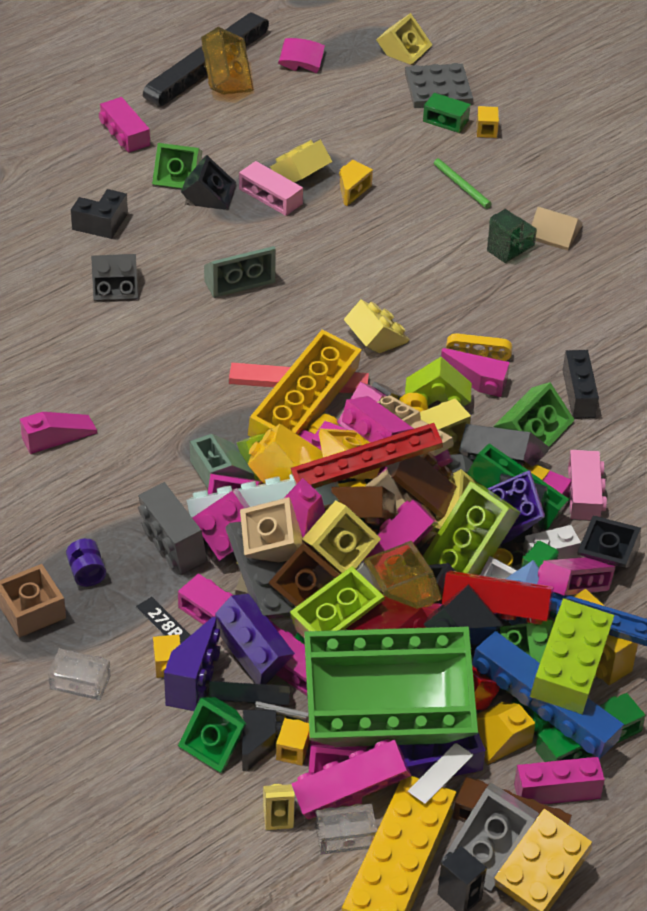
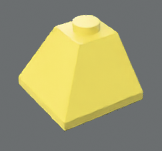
(404, 40)

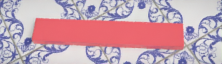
(270, 375)

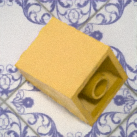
(279, 453)

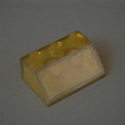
(226, 62)
(404, 576)

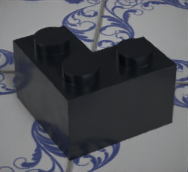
(102, 216)

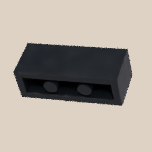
(580, 384)

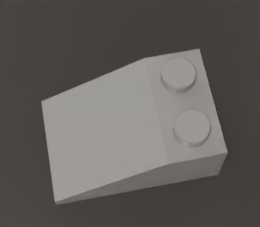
(494, 830)

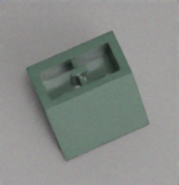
(219, 457)

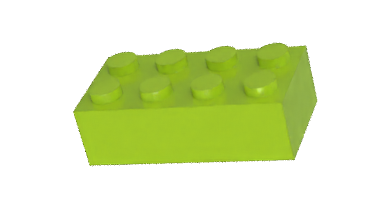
(472, 530)
(572, 656)

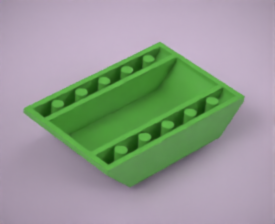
(390, 686)

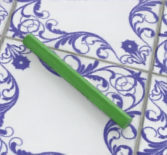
(462, 183)

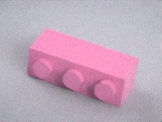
(271, 188)
(586, 486)

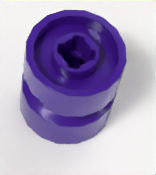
(86, 562)

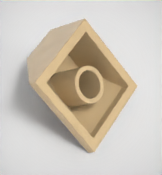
(270, 531)

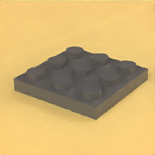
(440, 79)

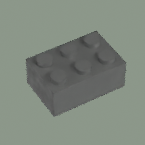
(172, 528)

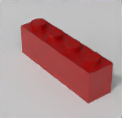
(504, 596)

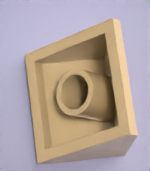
(555, 228)

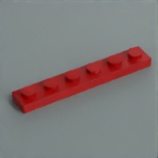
(369, 456)

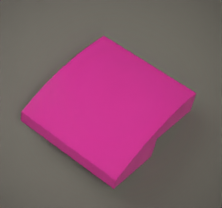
(301, 53)

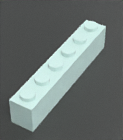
(256, 494)

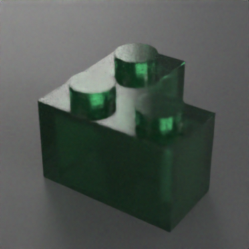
(509, 236)

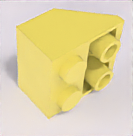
(302, 161)
(375, 327)

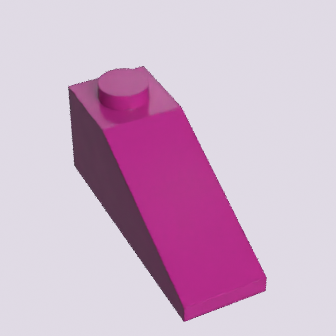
(484, 373)
(53, 429)

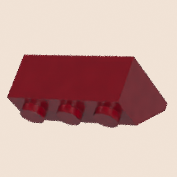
(390, 615)

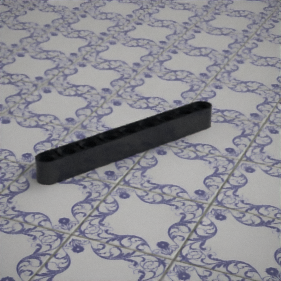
(192, 67)

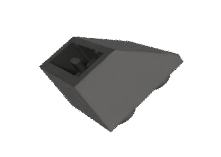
(114, 277)

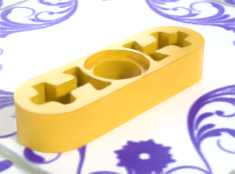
(472, 340)

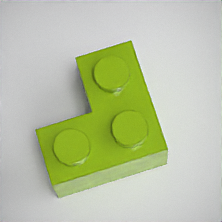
(440, 382)

